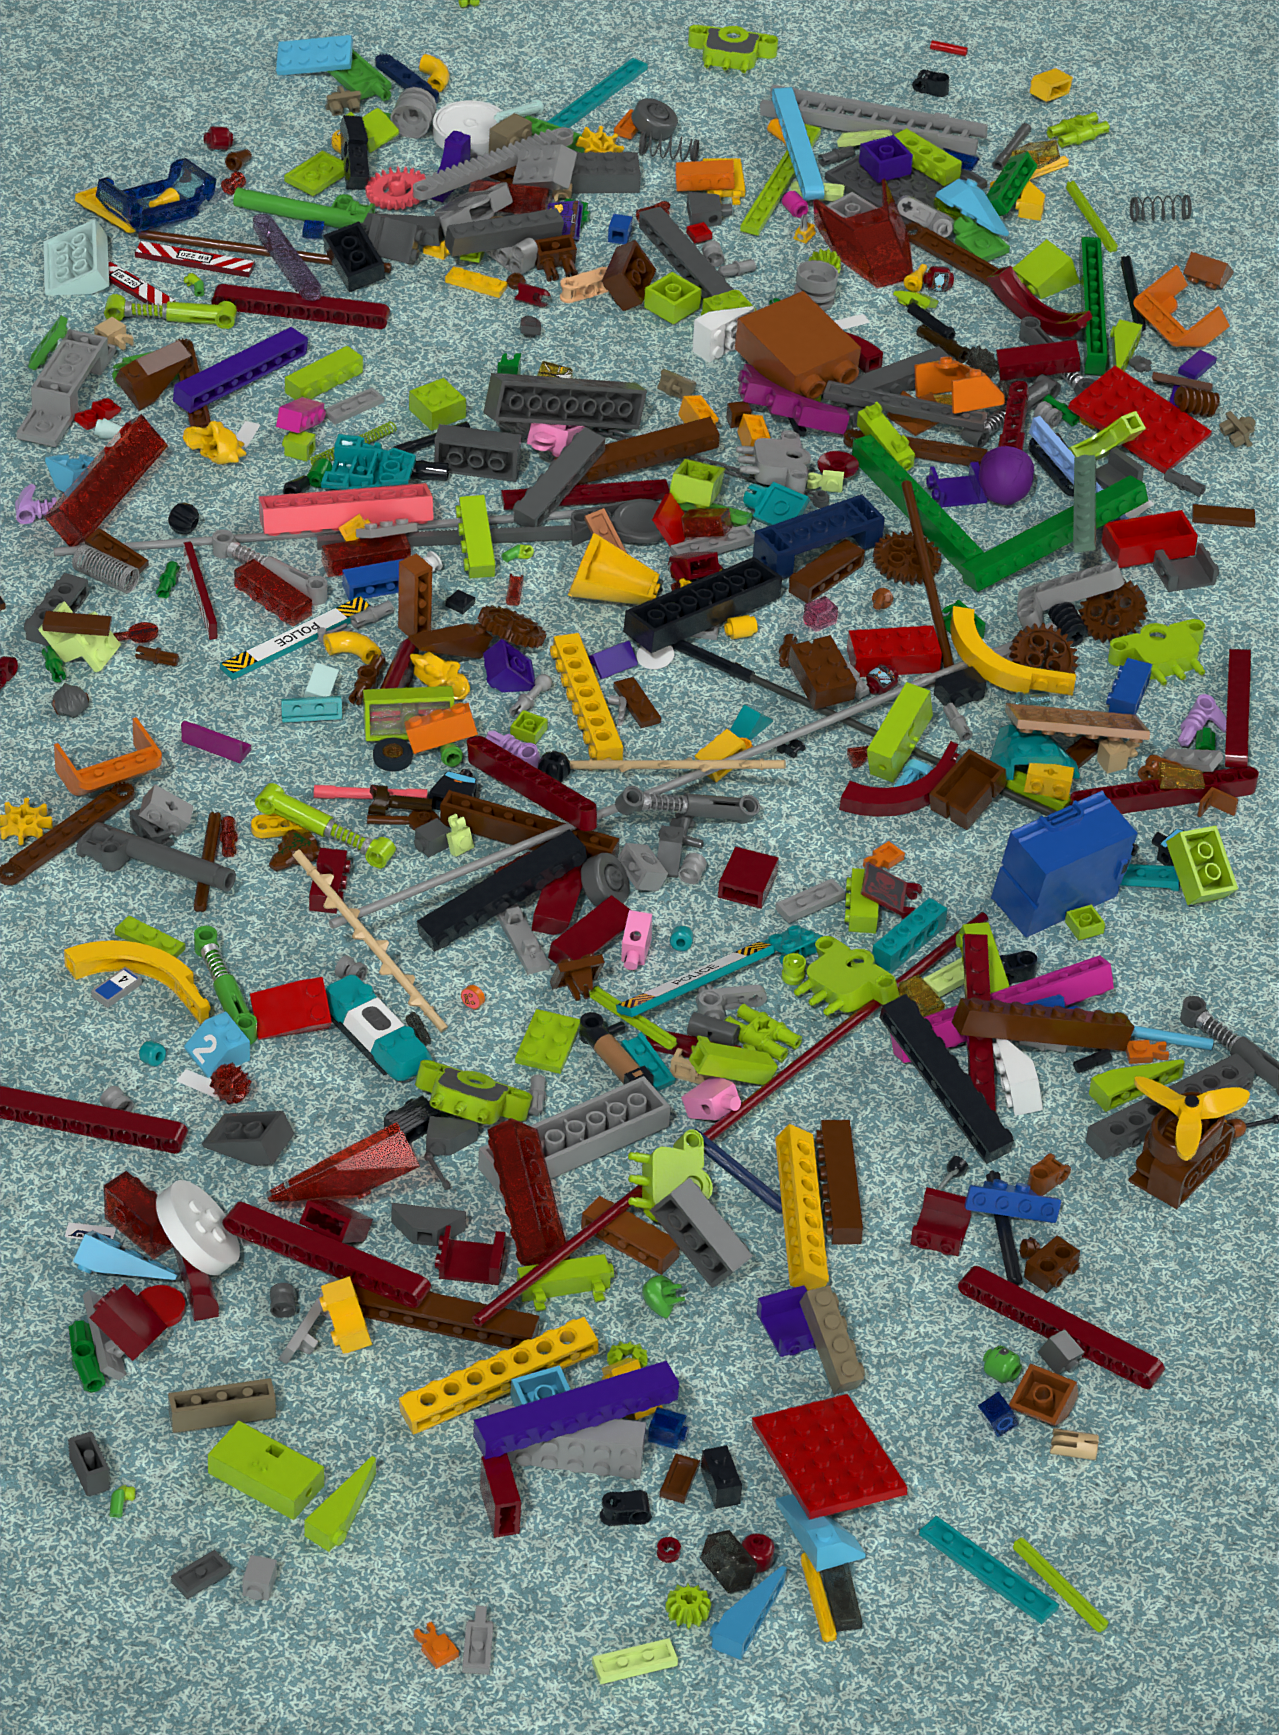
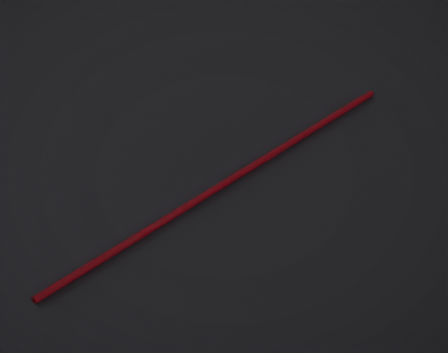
(712, 1133)

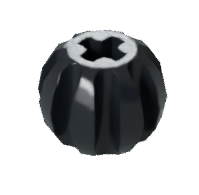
(183, 518)
(555, 765)

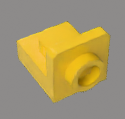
(437, 251)
(348, 529)

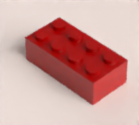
(1136, 539)
(904, 648)

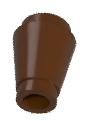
(237, 159)

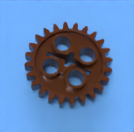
(899, 558)
(1114, 611)
(512, 626)
(1024, 650)

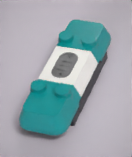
(375, 1029)

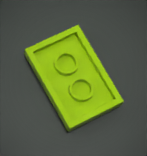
(316, 173)
(548, 1041)

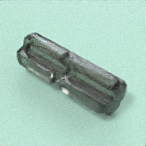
(414, 1021)

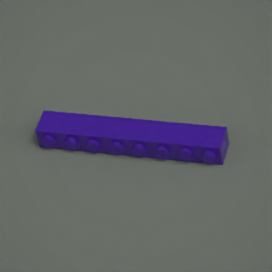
(240, 369)
(575, 1409)

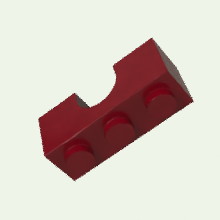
(335, 863)

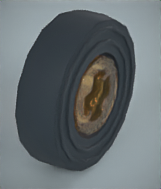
(392, 754)

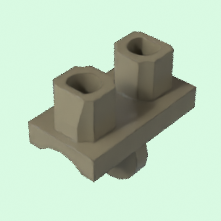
(343, 99)
(675, 384)
(1241, 428)

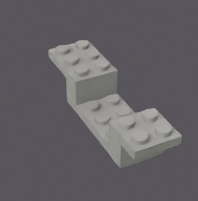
(57, 386)

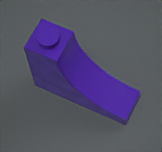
(456, 150)

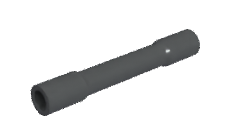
(1019, 136)

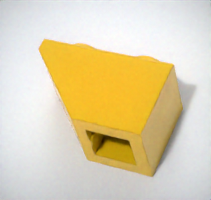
(1030, 202)

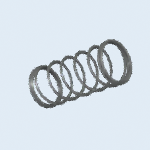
(693, 150)
(1134, 200)

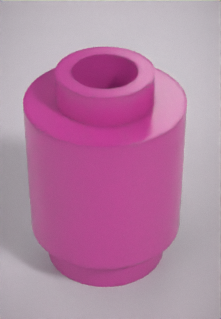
(795, 204)

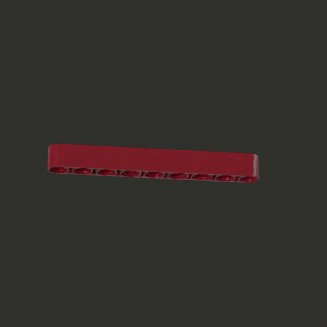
(295, 306)
(1238, 708)
(532, 783)
(1149, 795)
(92, 1120)
(326, 1254)
(1050, 1319)

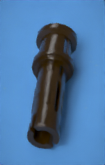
(950, 346)

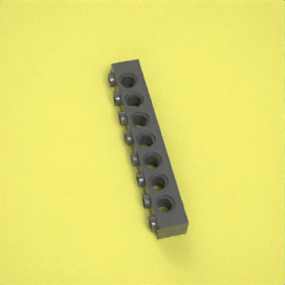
(1132, 1123)

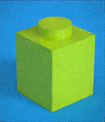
(299, 445)

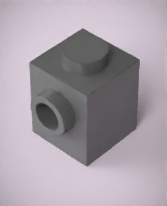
(431, 837)
(1061, 1352)

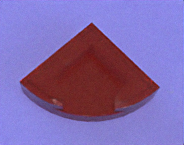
(857, 756)

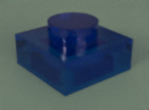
(313, 229)

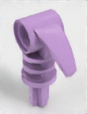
(27, 509)
(1202, 710)
(525, 751)

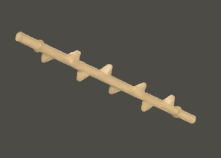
(688, 763)
(377, 946)

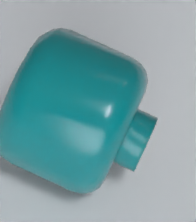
(681, 938)
(152, 1053)

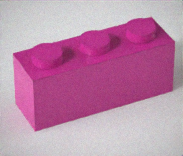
(300, 415)

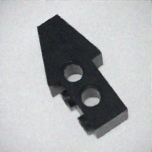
(354, 152)

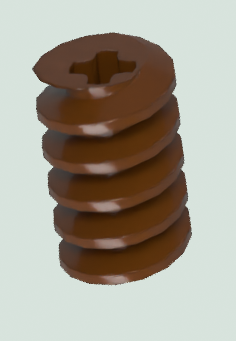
(1196, 401)

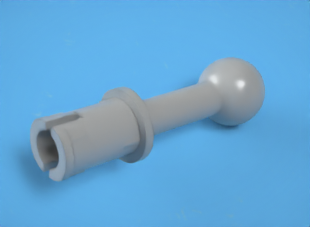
(525, 701)

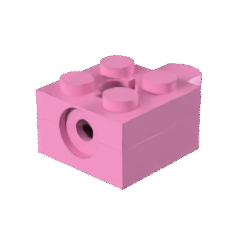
(551, 437)

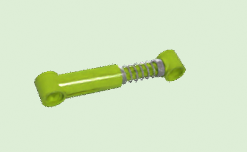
(221, 315)
(274, 800)

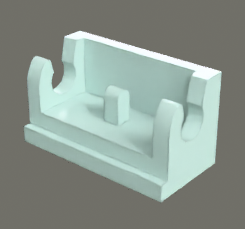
(321, 681)

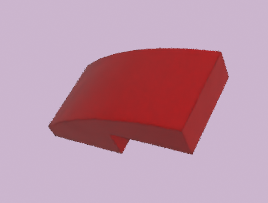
(100, 409)

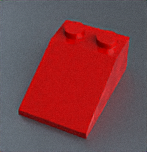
(291, 1008)

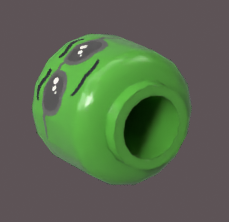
(1002, 1364)

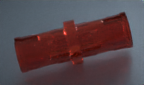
(228, 836)

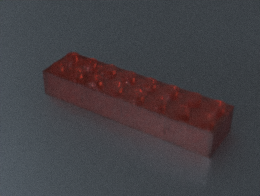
(105, 481)

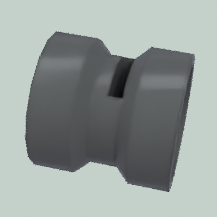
(282, 1300)

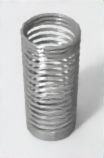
(90, 555)

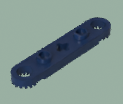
(403, 75)

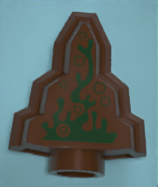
(290, 844)

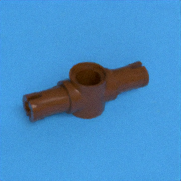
(367, 678)

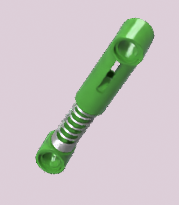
(224, 984)

